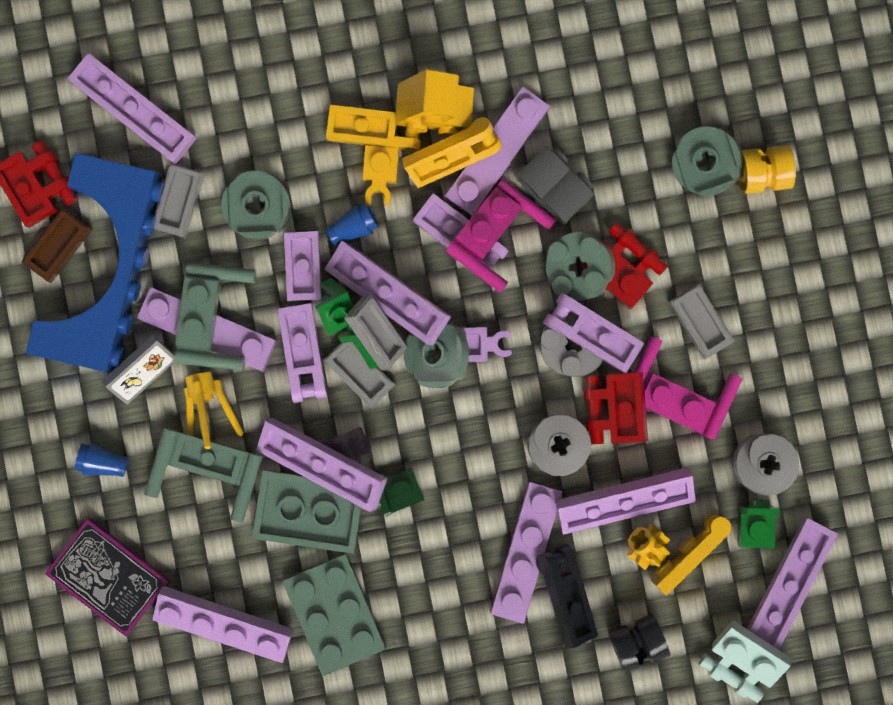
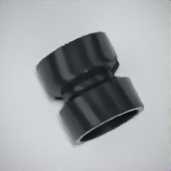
(639, 643)

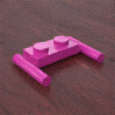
(489, 225)
(680, 403)

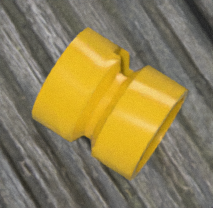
(769, 169)

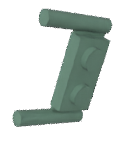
(199, 315)
(218, 462)

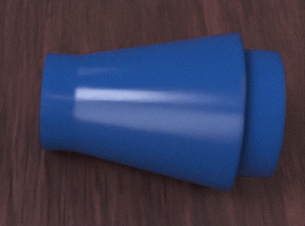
(353, 224)
(100, 461)

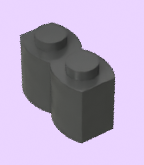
(555, 184)

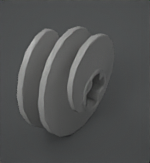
(575, 452)
(765, 480)

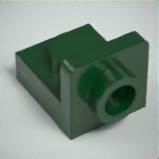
(400, 492)

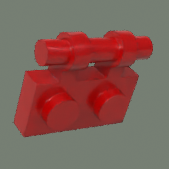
(24, 188)
(628, 281)
(626, 408)

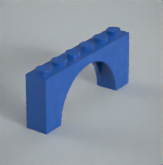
(98, 334)

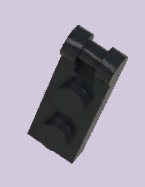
(567, 596)

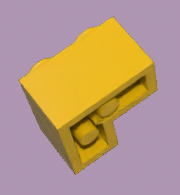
(434, 103)

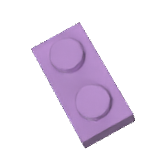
(303, 266)

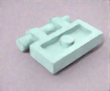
(749, 653)

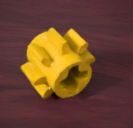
(648, 546)

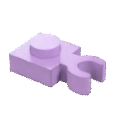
(480, 344)

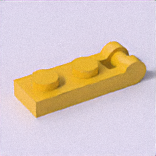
(368, 128)
(453, 153)
(691, 553)

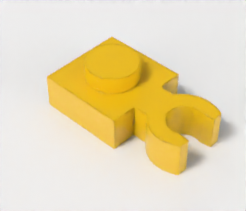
(380, 168)

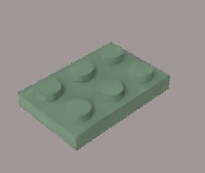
(304, 514)
(334, 614)

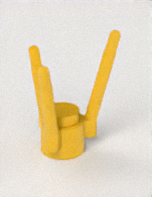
(199, 391)

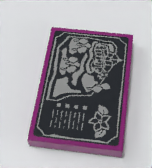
(107, 577)

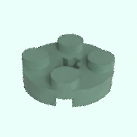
(725, 169)
(241, 192)
(590, 250)
(451, 365)

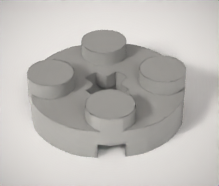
(561, 360)

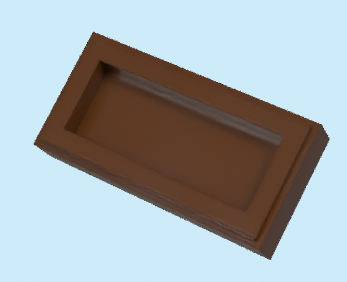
(56, 245)

